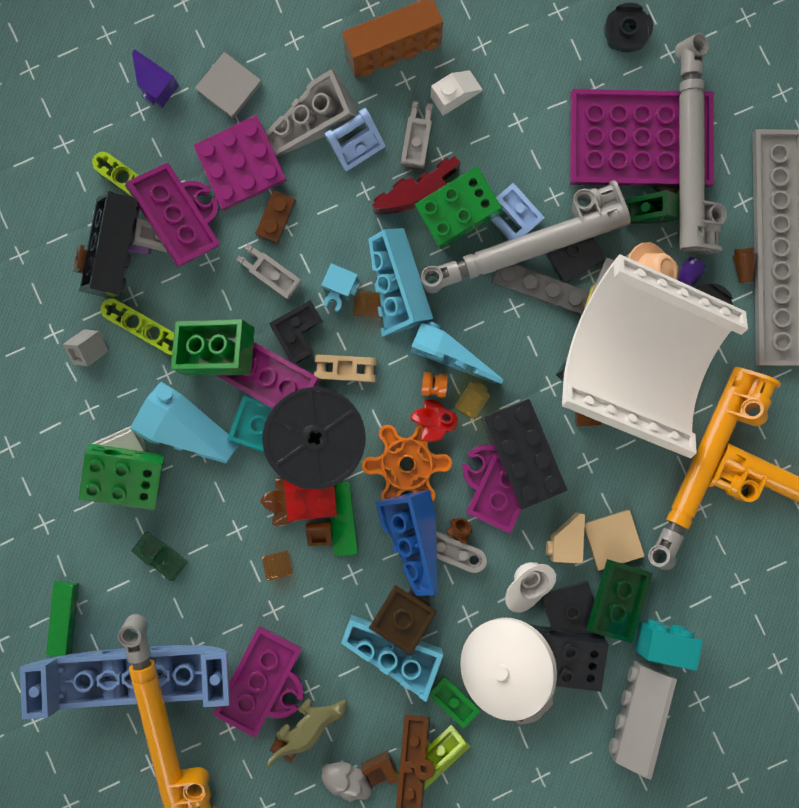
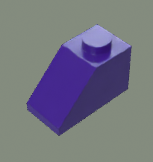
(153, 80)

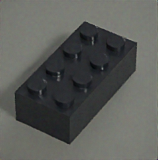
(109, 245)
(524, 454)

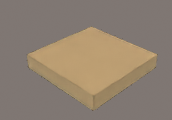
(613, 539)

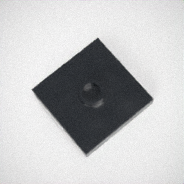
(575, 259)
(569, 607)

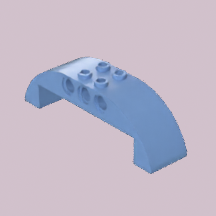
(105, 679)

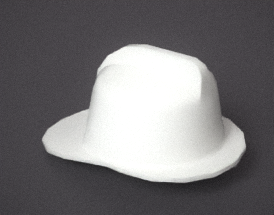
(529, 586)

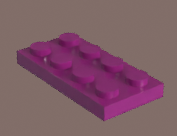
(271, 377)

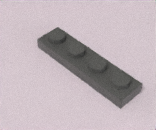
(542, 288)

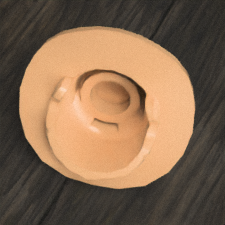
(654, 258)

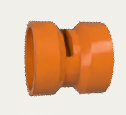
(440, 384)

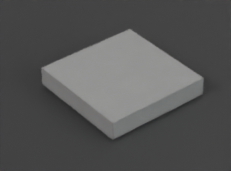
(228, 85)

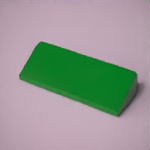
(343, 524)
(62, 618)

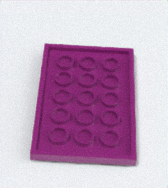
(631, 137)

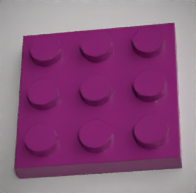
(240, 162)

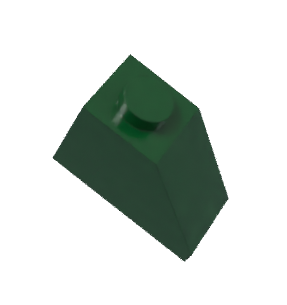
(654, 208)

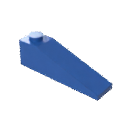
(412, 527)

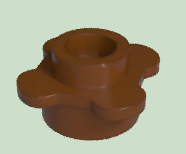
(459, 529)

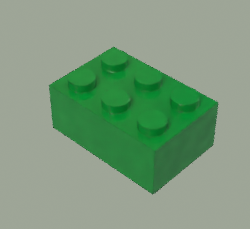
(213, 347)

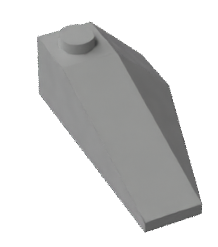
(318, 110)

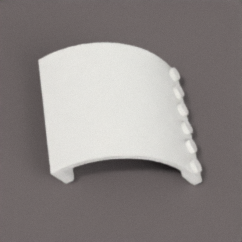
(646, 353)

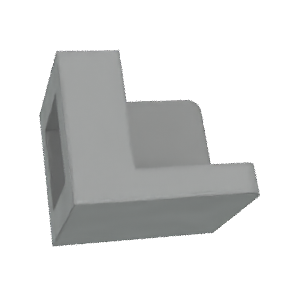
(85, 347)

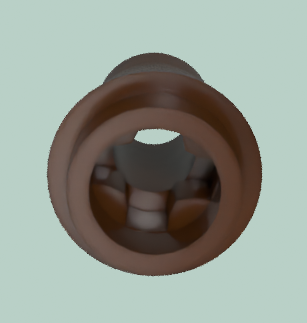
(745, 264)

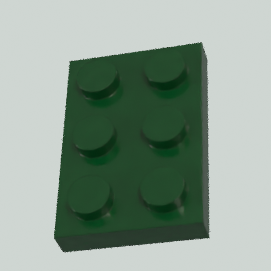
(619, 601)

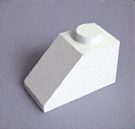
(454, 90)

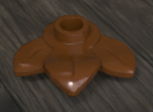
(276, 502)

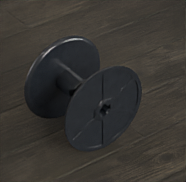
(338, 439)

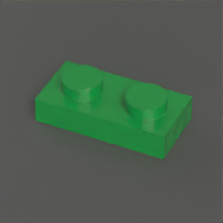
(454, 701)

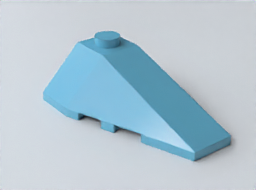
(442, 348)
(177, 422)

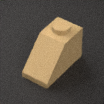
(567, 541)

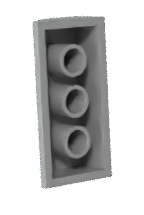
(642, 718)

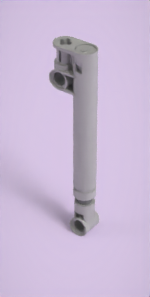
(603, 214)
(698, 219)

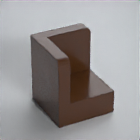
(380, 769)

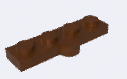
(414, 764)

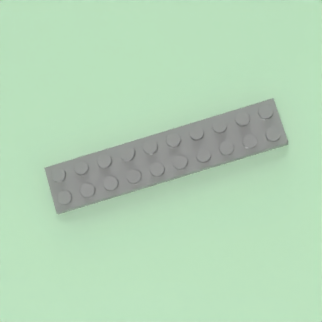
(776, 246)

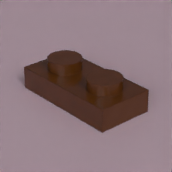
(275, 217)

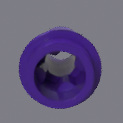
(691, 271)

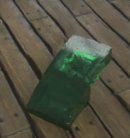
(159, 555)

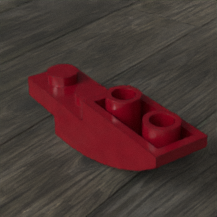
(408, 193)

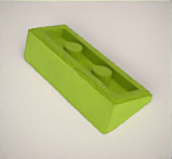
(446, 751)

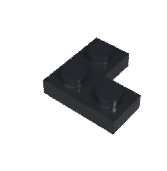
(290, 329)

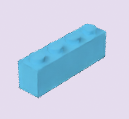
(398, 282)
(412, 671)

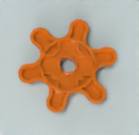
(389, 463)

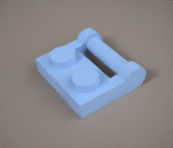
(360, 145)
(520, 211)

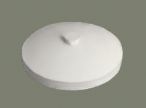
(508, 669)

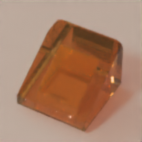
(366, 304)
(277, 565)

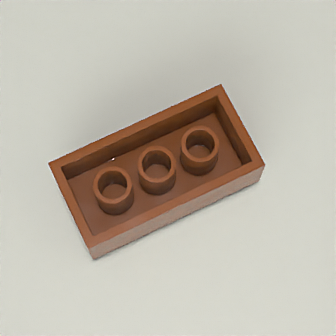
(393, 37)

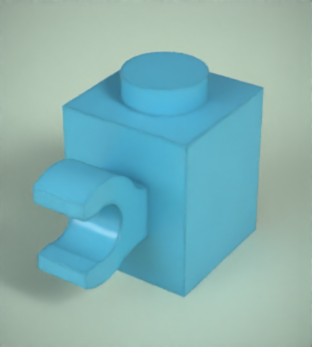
(339, 284)

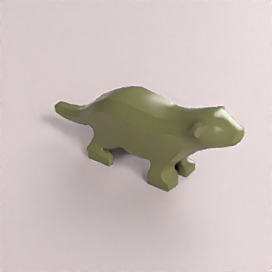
(308, 728)

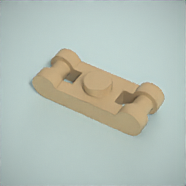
(345, 368)

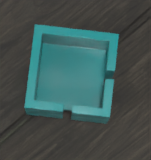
(668, 645)

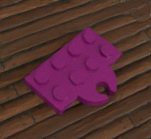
(176, 212)
(492, 497)
(262, 682)

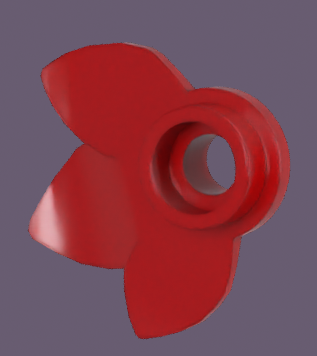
(432, 419)

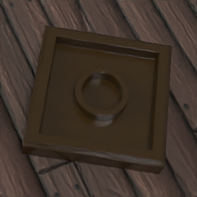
(402, 619)

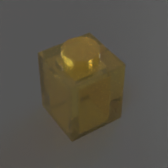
(472, 400)

